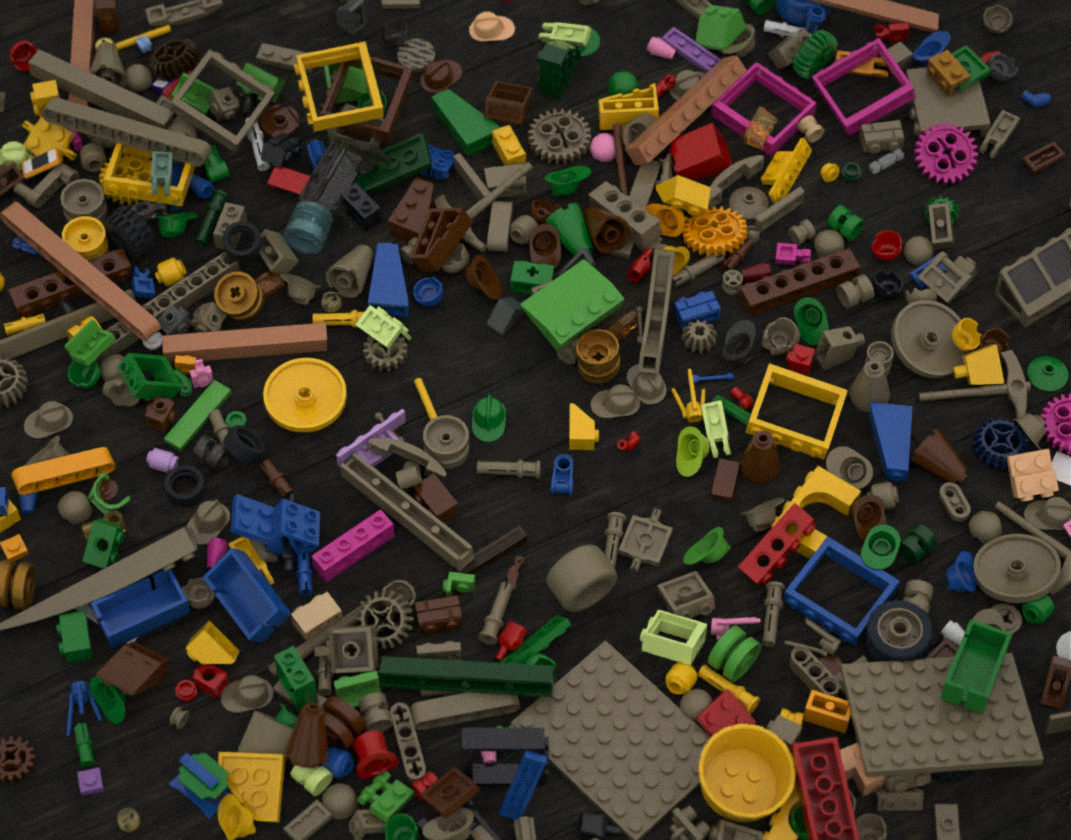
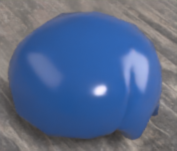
(428, 292)

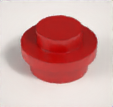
(186, 690)

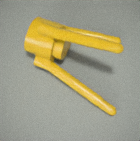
(693, 411)

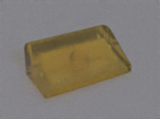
(759, 128)

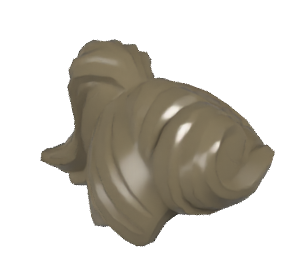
(120, 393)

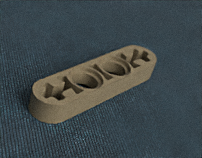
(409, 742)

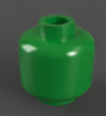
(1038, 610)

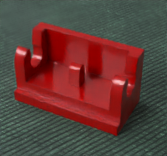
(288, 180)

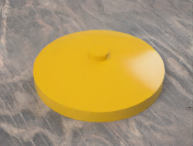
(305, 395)

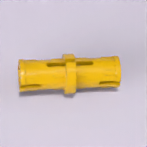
(23, 324)

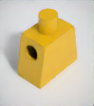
(981, 367)

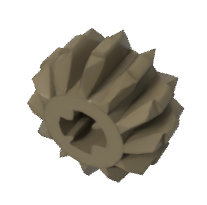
(699, 336)

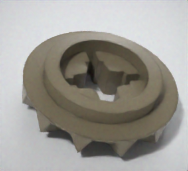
(1014, 616)

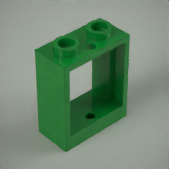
(165, 383)
(295, 675)

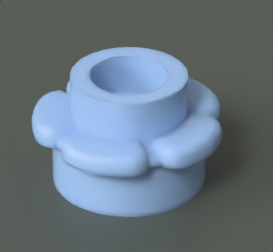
(143, 43)

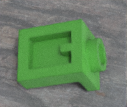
(460, 582)

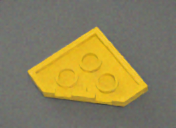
(256, 782)

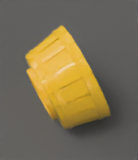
(746, 772)

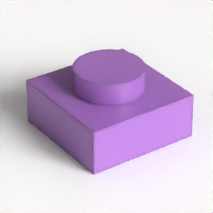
(90, 781)

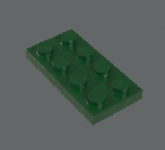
(407, 158)

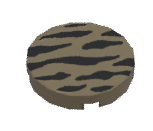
(416, 54)

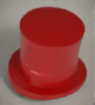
(373, 755)

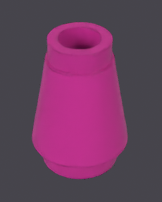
(215, 551)

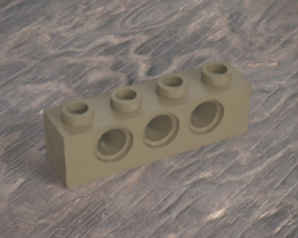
(642, 225)

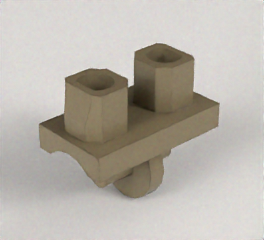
(684, 829)

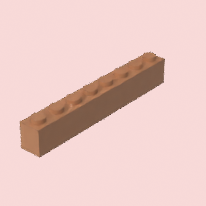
(685, 110)

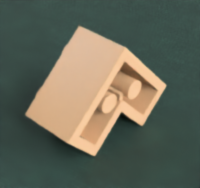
(854, 769)

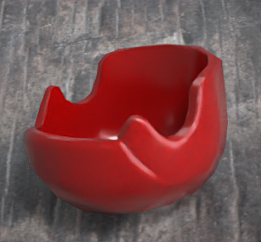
(21, 54)
(887, 245)

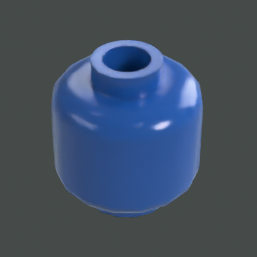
(339, 762)

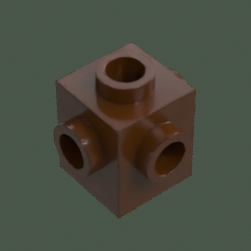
(160, 414)

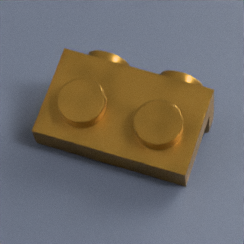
(947, 72)

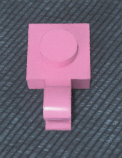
(201, 375)

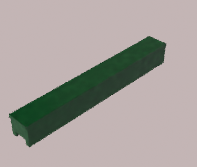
(467, 676)

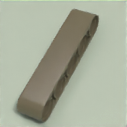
(461, 709)

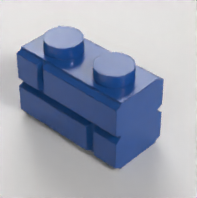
(700, 306)

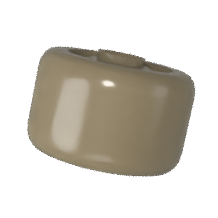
(581, 578)

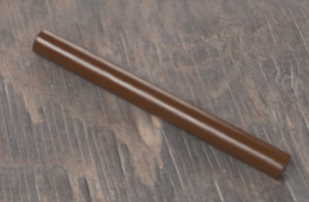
(620, 159)

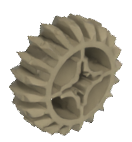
(11, 386)
(399, 630)

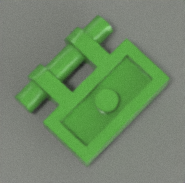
(391, 801)

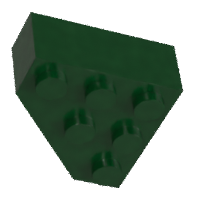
(557, 67)

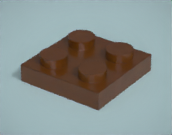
(450, 792)

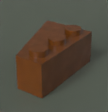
(412, 210)
(439, 237)

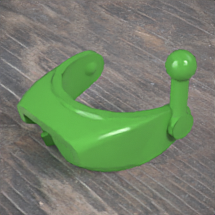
(94, 496)

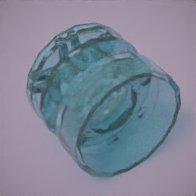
(308, 227)

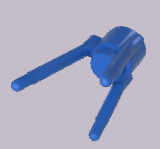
(80, 694)

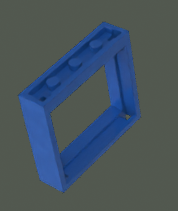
(853, 563)

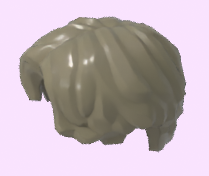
(780, 336)

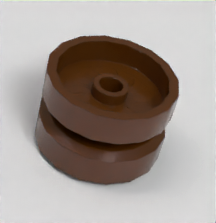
(342, 723)

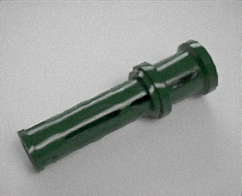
(213, 211)

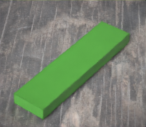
(197, 416)

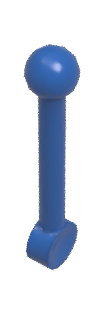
(729, 376)

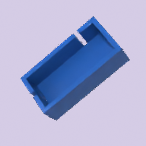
(249, 596)
(139, 608)

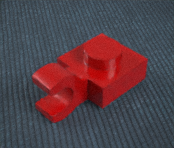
(894, 33)

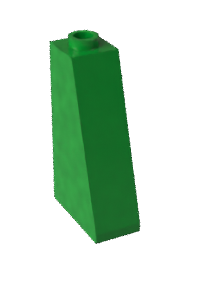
(464, 122)

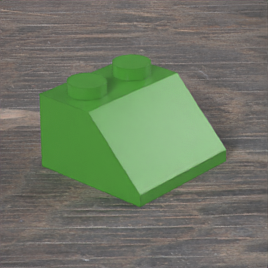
(719, 27)

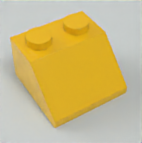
(684, 194)
(211, 646)

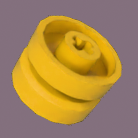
(86, 237)

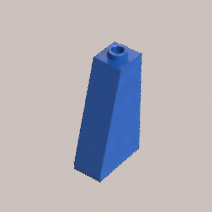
(388, 282)
(892, 436)

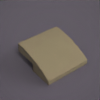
(265, 735)

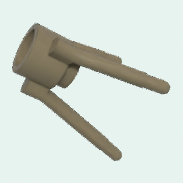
(828, 642)

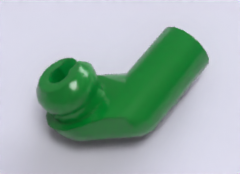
(185, 382)

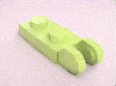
(567, 32)
(716, 426)

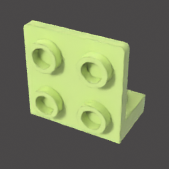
(382, 326)

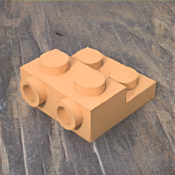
(1032, 474)

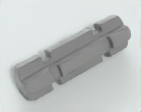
(886, 161)

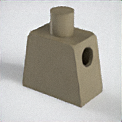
(837, 346)

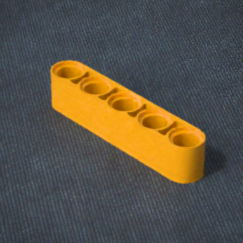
(62, 470)

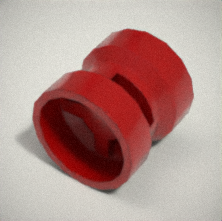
(420, 786)

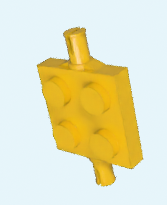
(48, 136)

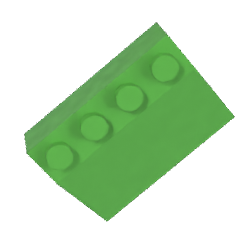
(572, 304)

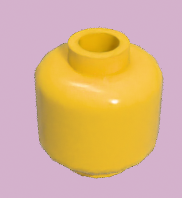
(170, 272)
(681, 678)

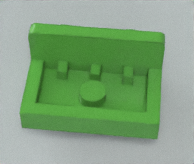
(197, 94)
(89, 343)
(354, 688)

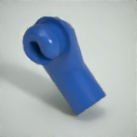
(1036, 100)

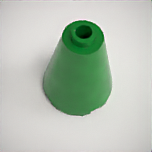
(571, 228)

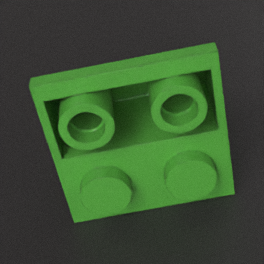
(353, 85)

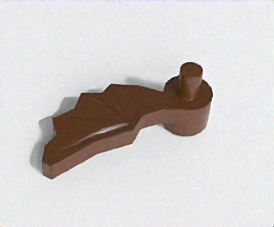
(513, 574)

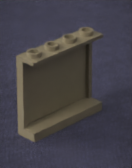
(934, 106)

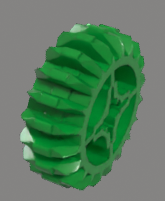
(815, 54)

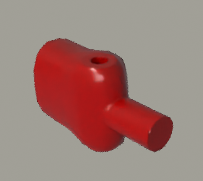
(640, 267)
(510, 639)

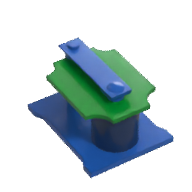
(202, 782)

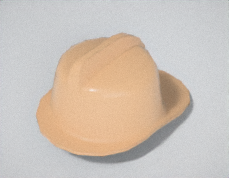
(491, 27)

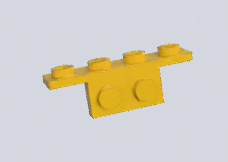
(785, 169)

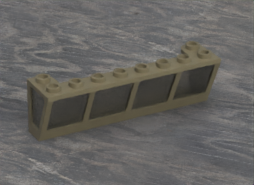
(1038, 281)

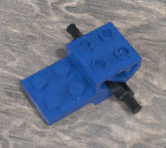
(282, 528)

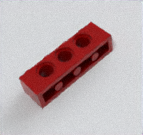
(779, 533)

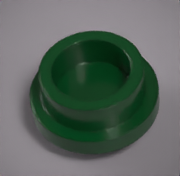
(851, 172)

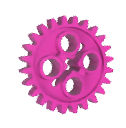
(961, 146)
(1057, 424)

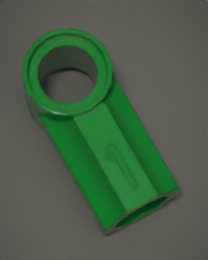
(215, 167)

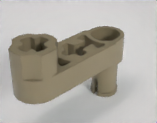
(48, 186)

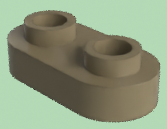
(955, 503)

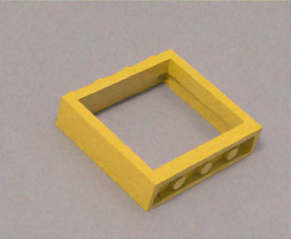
(333, 56)
(140, 189)
(806, 386)

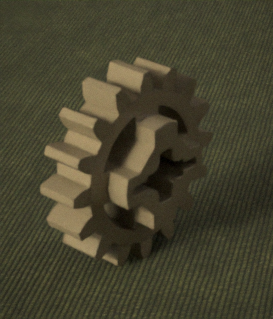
(376, 354)

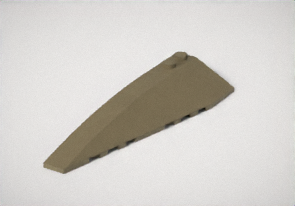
(113, 578)

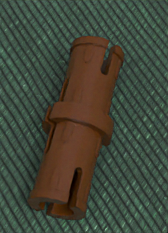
(737, 256)
(276, 478)

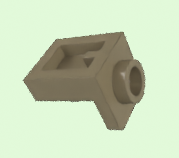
(365, 822)

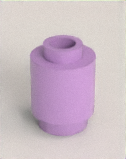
(162, 460)

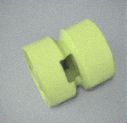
(314, 779)

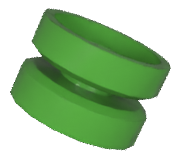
(734, 653)

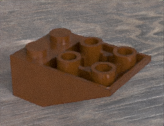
(134, 669)

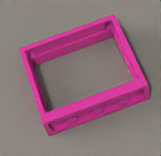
(777, 85)
(877, 109)

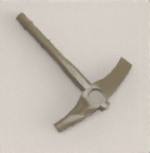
(469, 236)
(1015, 387)
(1065, 577)

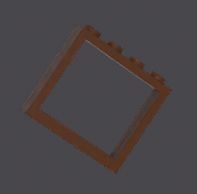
(381, 67)

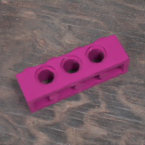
(353, 545)

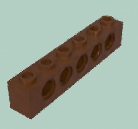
(799, 282)
(43, 287)

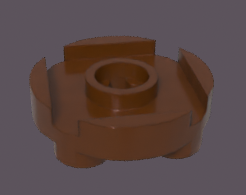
(277, 112)

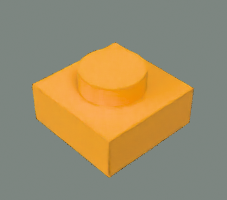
(185, 363)
(14, 548)

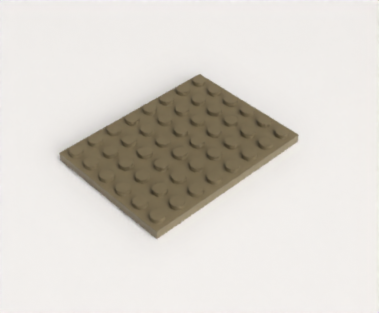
(912, 731)
(619, 741)

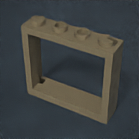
(206, 124)

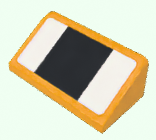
(41, 162)

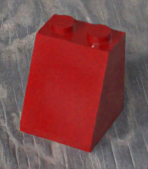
(700, 153)

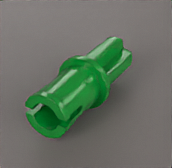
(84, 745)

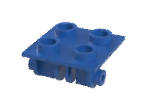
(442, 162)

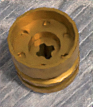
(598, 356)

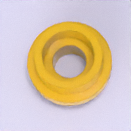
(829, 172)

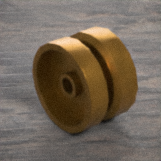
(239, 296)
(17, 584)

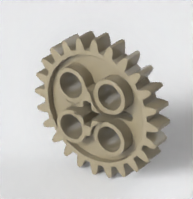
(573, 131)

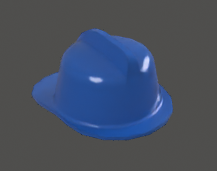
(931, 46)
(961, 574)

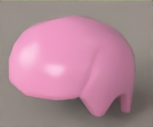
(603, 147)

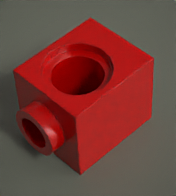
(216, 685)

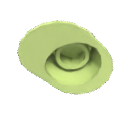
(15, 153)

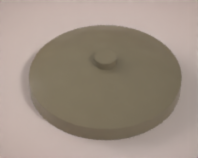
(924, 338)
(1017, 568)

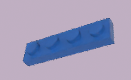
(523, 785)

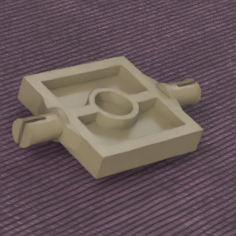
(645, 540)

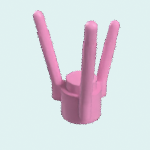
(720, 625)

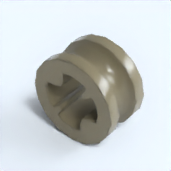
(179, 718)

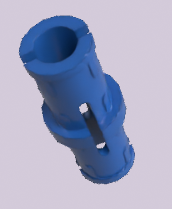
(304, 574)

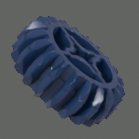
(1000, 437)

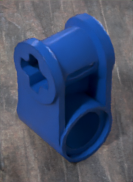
(562, 478)

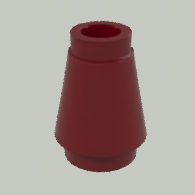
(756, 272)

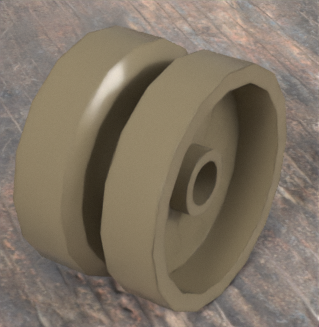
(83, 199)
(447, 441)

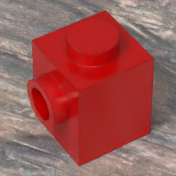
(800, 359)

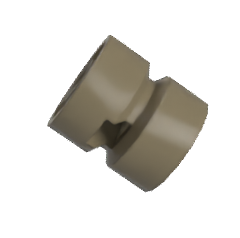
(857, 290)
(881, 352)
(919, 593)
(375, 712)

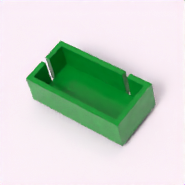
(976, 666)

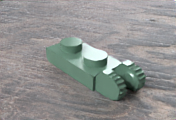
(161, 171)

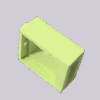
(677, 626)

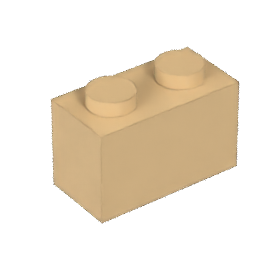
(316, 616)

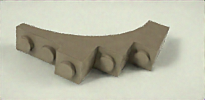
(657, 311)

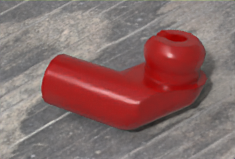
(745, 400)

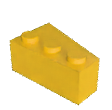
(625, 108)

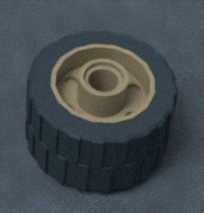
(898, 632)

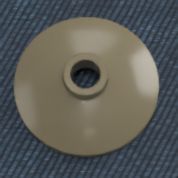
(748, 208)

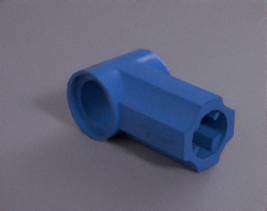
(315, 150)

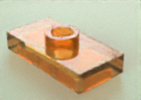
(624, 325)

